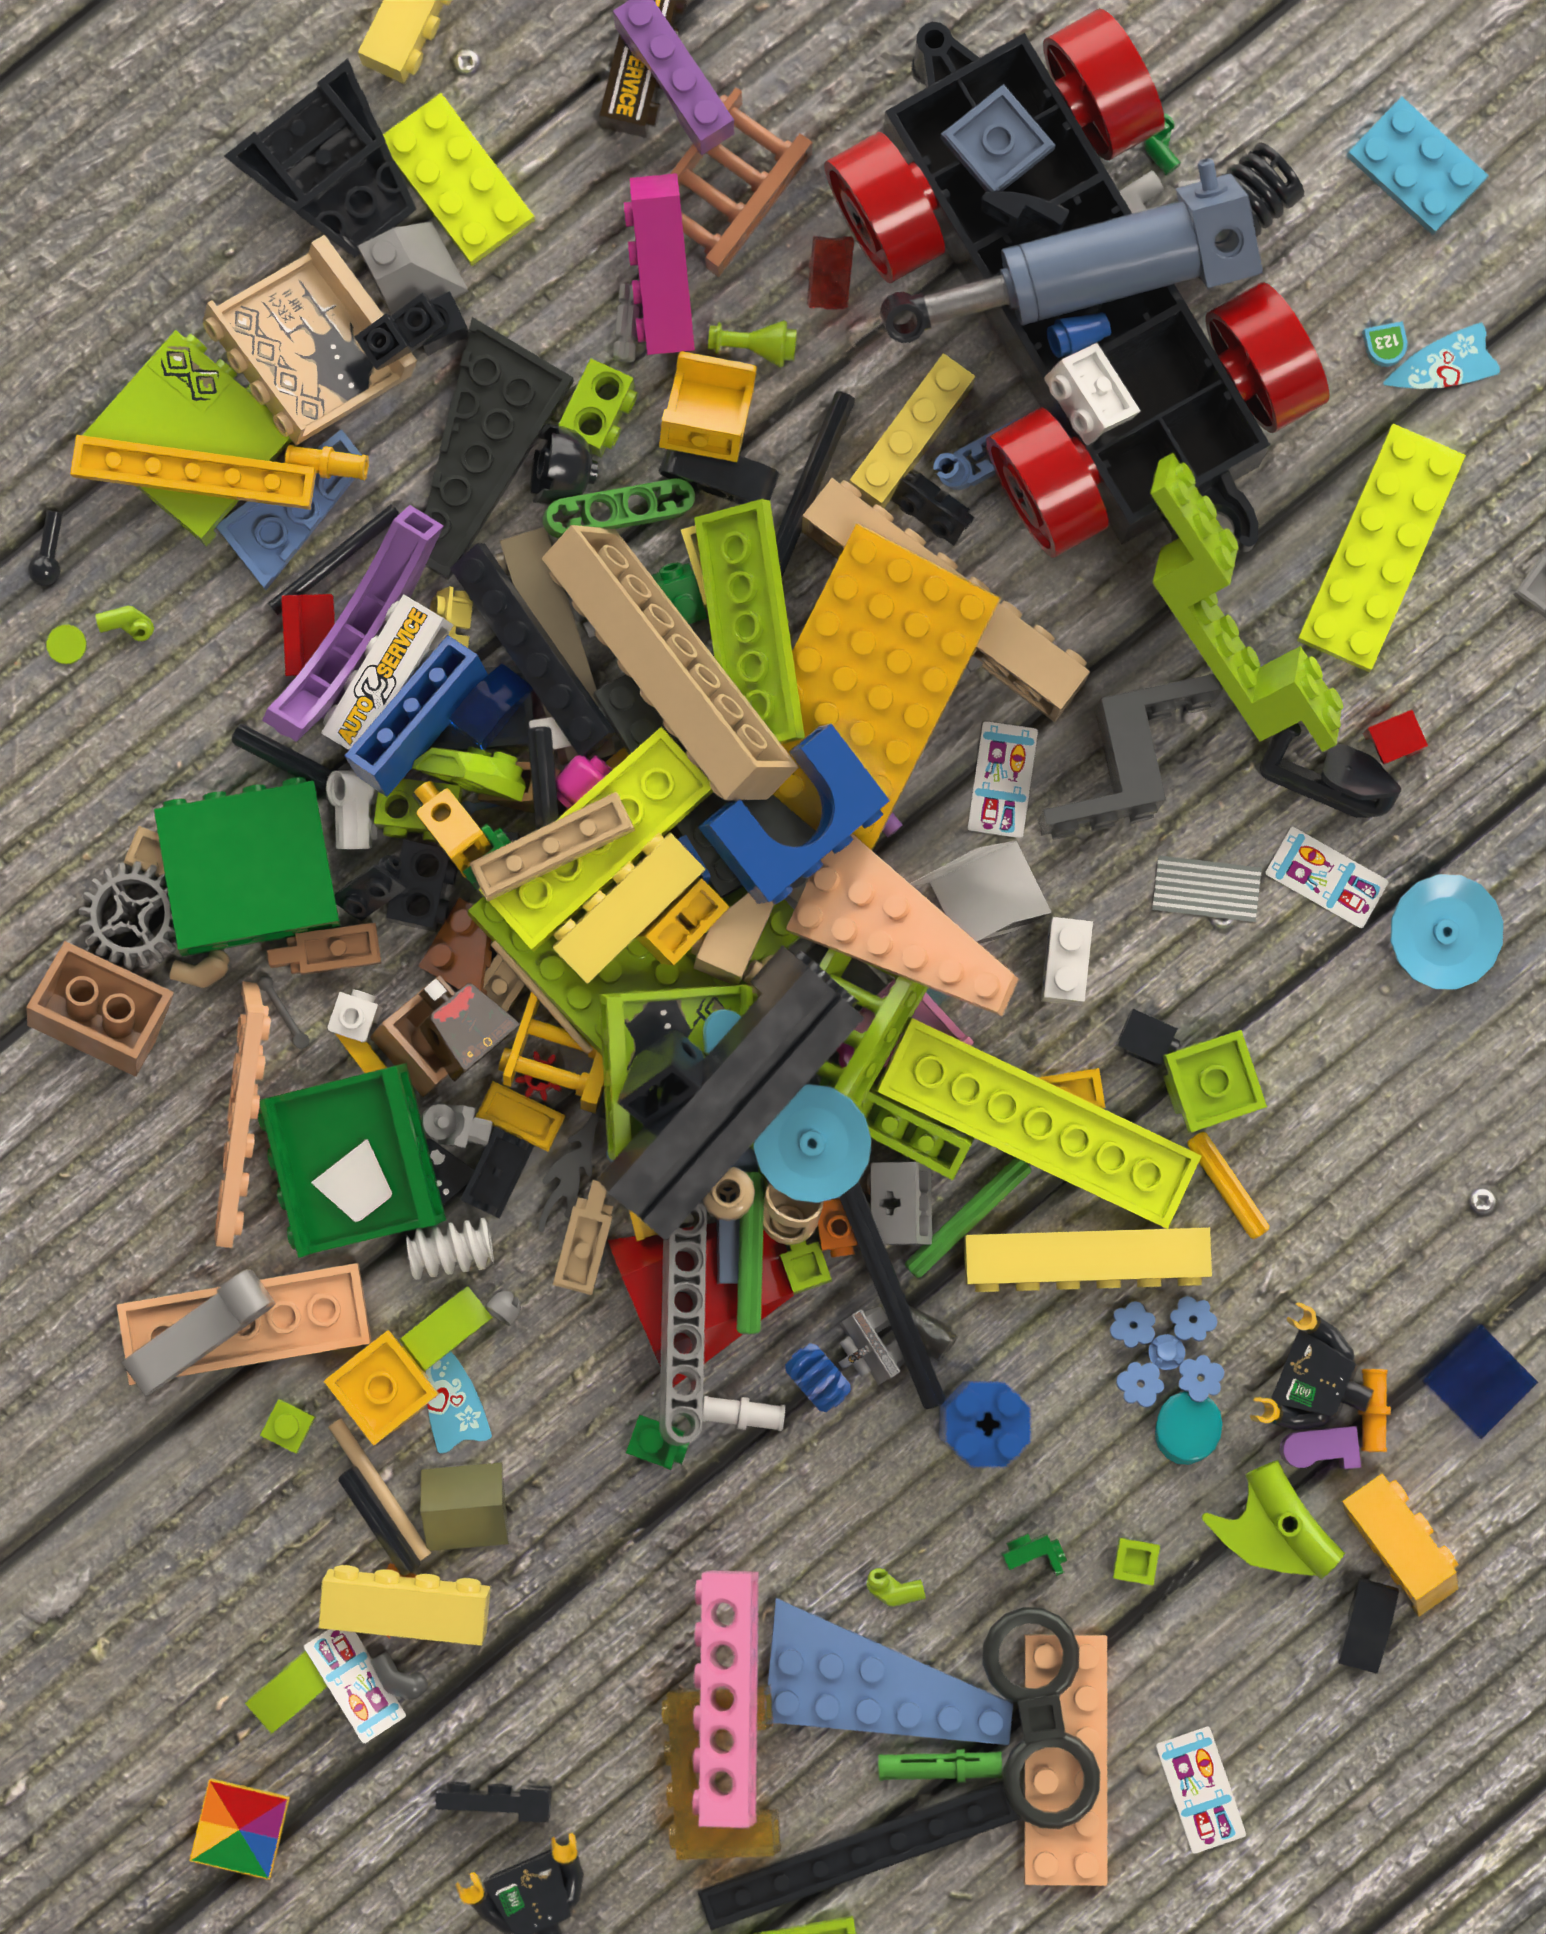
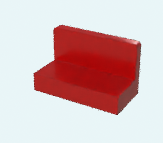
(305, 626)

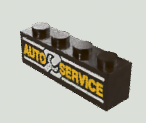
(631, 88)

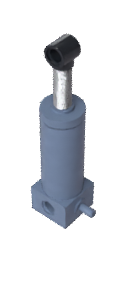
(1200, 236)

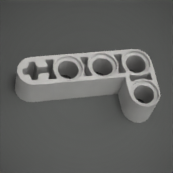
(199, 1332)

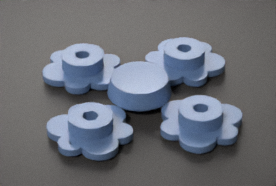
(1166, 1351)

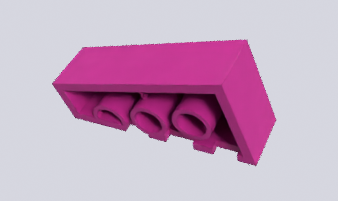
(661, 264)

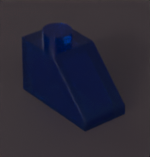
(490, 706)

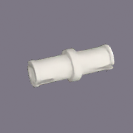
(743, 1413)

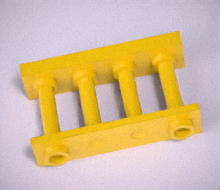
(587, 1085)

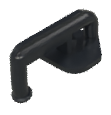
(1345, 783)

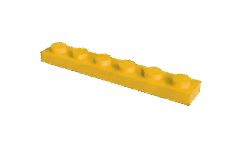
(193, 472)

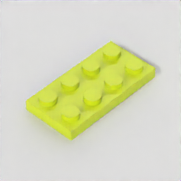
(457, 179)

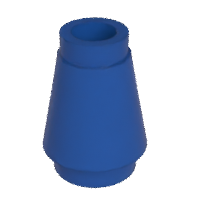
(1077, 333)

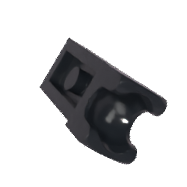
(531, 1802)

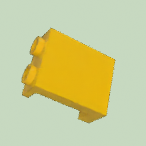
(708, 406)

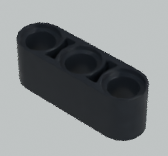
(729, 480)

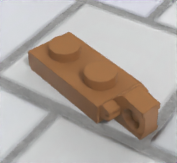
(329, 950)

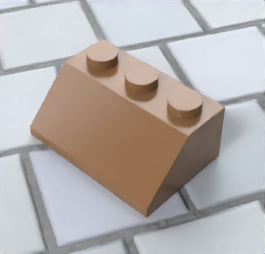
(99, 1008)

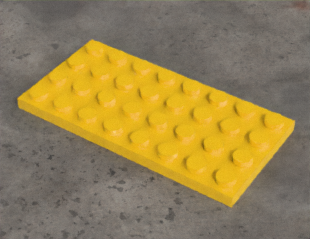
(882, 663)

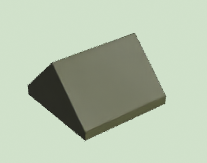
(464, 1506)

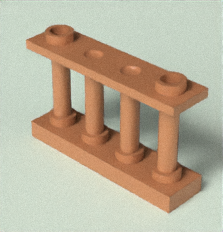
(766, 187)

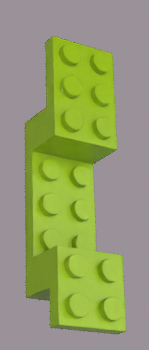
(1188, 579)

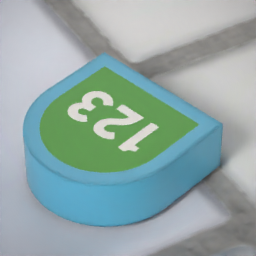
(1385, 343)

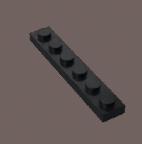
(532, 650)

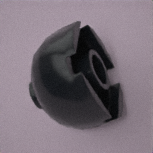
(562, 465)

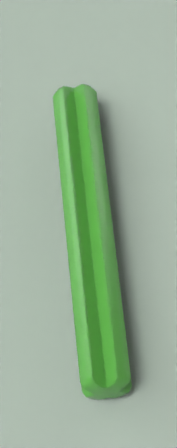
(968, 1217)
(751, 1261)

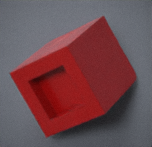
(1397, 737)

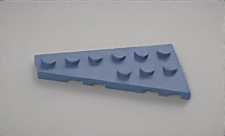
(853, 1683)

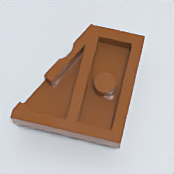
(459, 950)

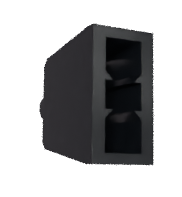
(673, 1071)

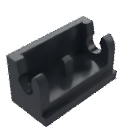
(497, 1172)

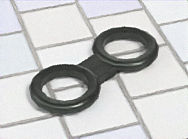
(1041, 1718)

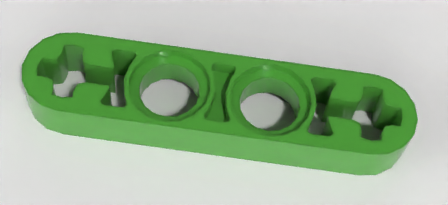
(617, 503)

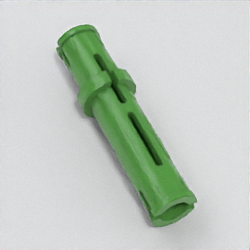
(940, 1766)

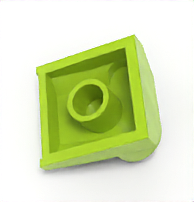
(475, 771)

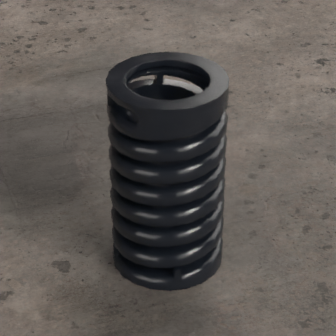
(1265, 187)

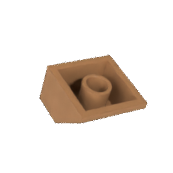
(404, 1043)

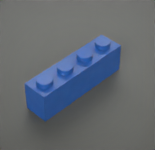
(415, 716)

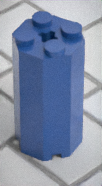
(1009, 1427)

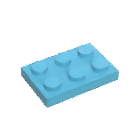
(1417, 165)

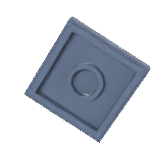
(997, 141)

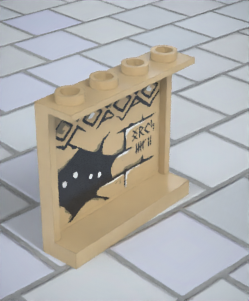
(299, 342)

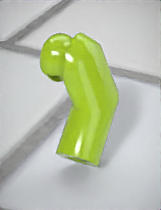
(128, 619)
(891, 1591)

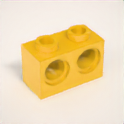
(682, 922)

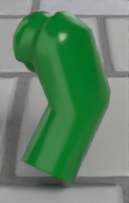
(1158, 148)

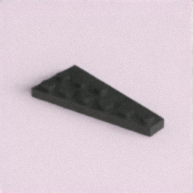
(490, 429)

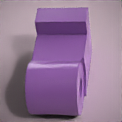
(1305, 1447)

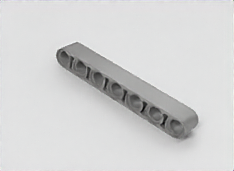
(688, 1323)

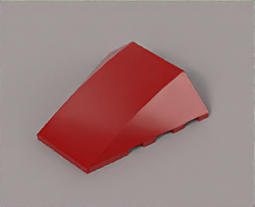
(642, 1273)

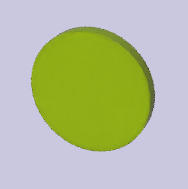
(66, 644)

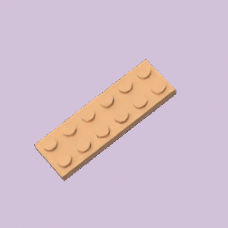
(311, 1316)
(1055, 1776)

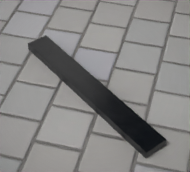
(856, 1855)

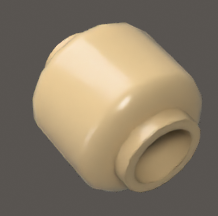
(741, 1186)

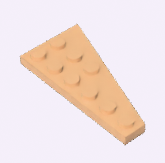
(881, 919)
(242, 1107)

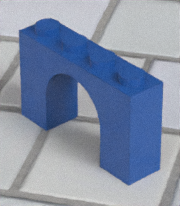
(847, 800)

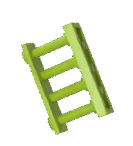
(876, 1043)

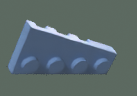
(272, 534)

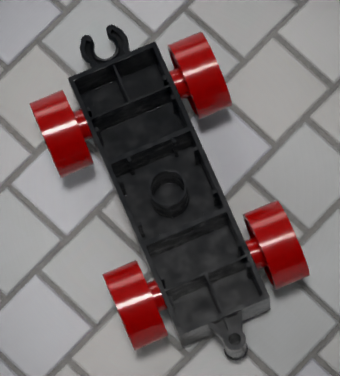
(1195, 400)

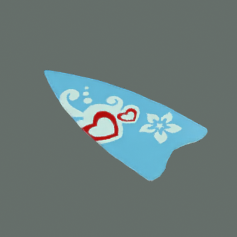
(1447, 362)
(457, 1409)

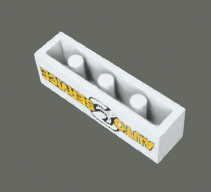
(389, 663)

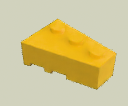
(1403, 1543)

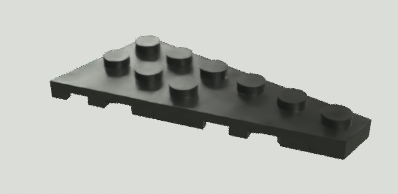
(634, 724)

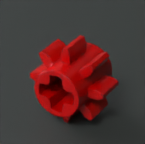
(541, 1087)

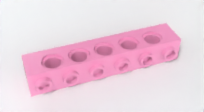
(741, 1593)

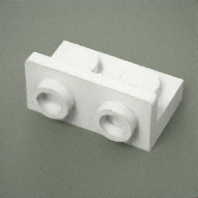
(1091, 393)

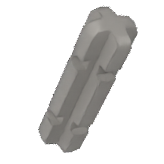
(626, 325)

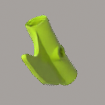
(1259, 1531)

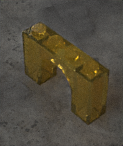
(685, 1834)

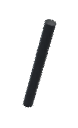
(337, 556)

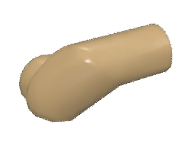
(204, 973)

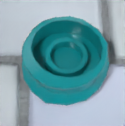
(1188, 1429)

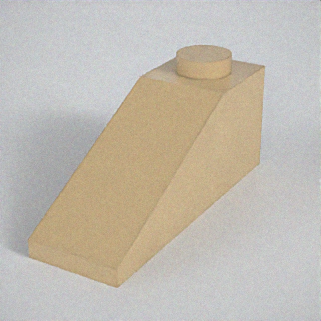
(732, 940)

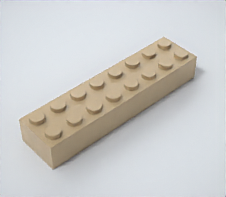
(1009, 647)
(669, 664)

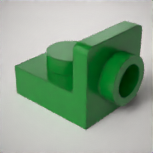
(650, 1446)

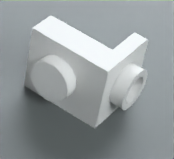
(354, 1015)

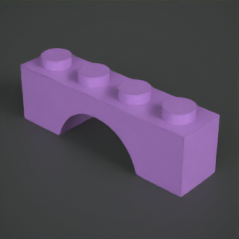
(686, 87)

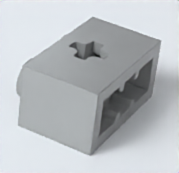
(912, 1185)

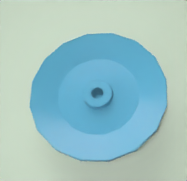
(1446, 931)
(815, 1145)

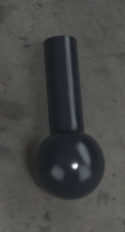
(44, 568)

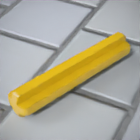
(1228, 1185)

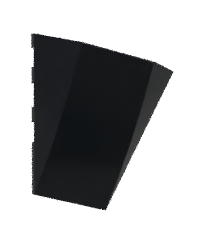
(330, 163)

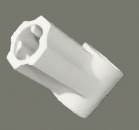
(352, 809)

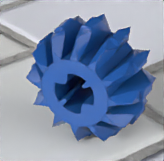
(818, 1377)

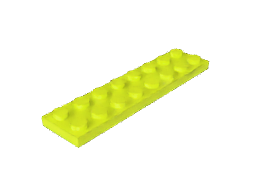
(1038, 1123)

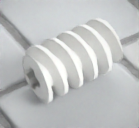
(450, 1249)

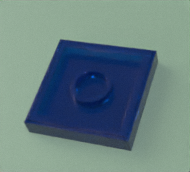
(1479, 1381)

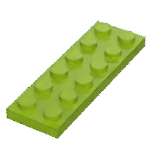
(750, 612)

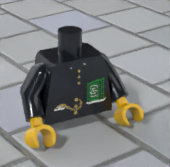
(1314, 1378)
(531, 1893)

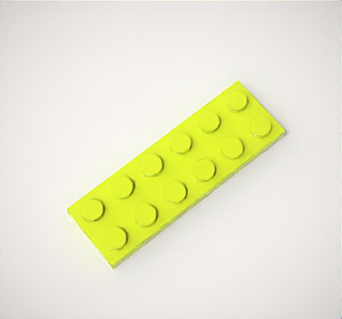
(1381, 548)
(657, 791)

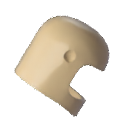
(789, 1219)

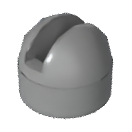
(504, 1307)

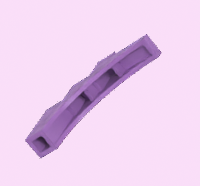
(390, 575)

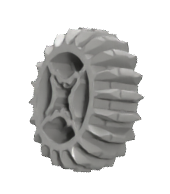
(117, 924)

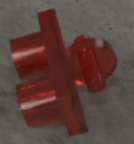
(830, 272)

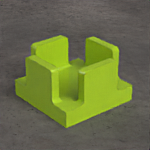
(1213, 1081)

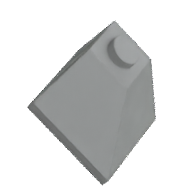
(411, 263)

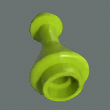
(772, 342)

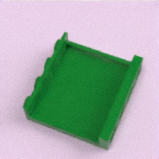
(246, 866)
(326, 1122)

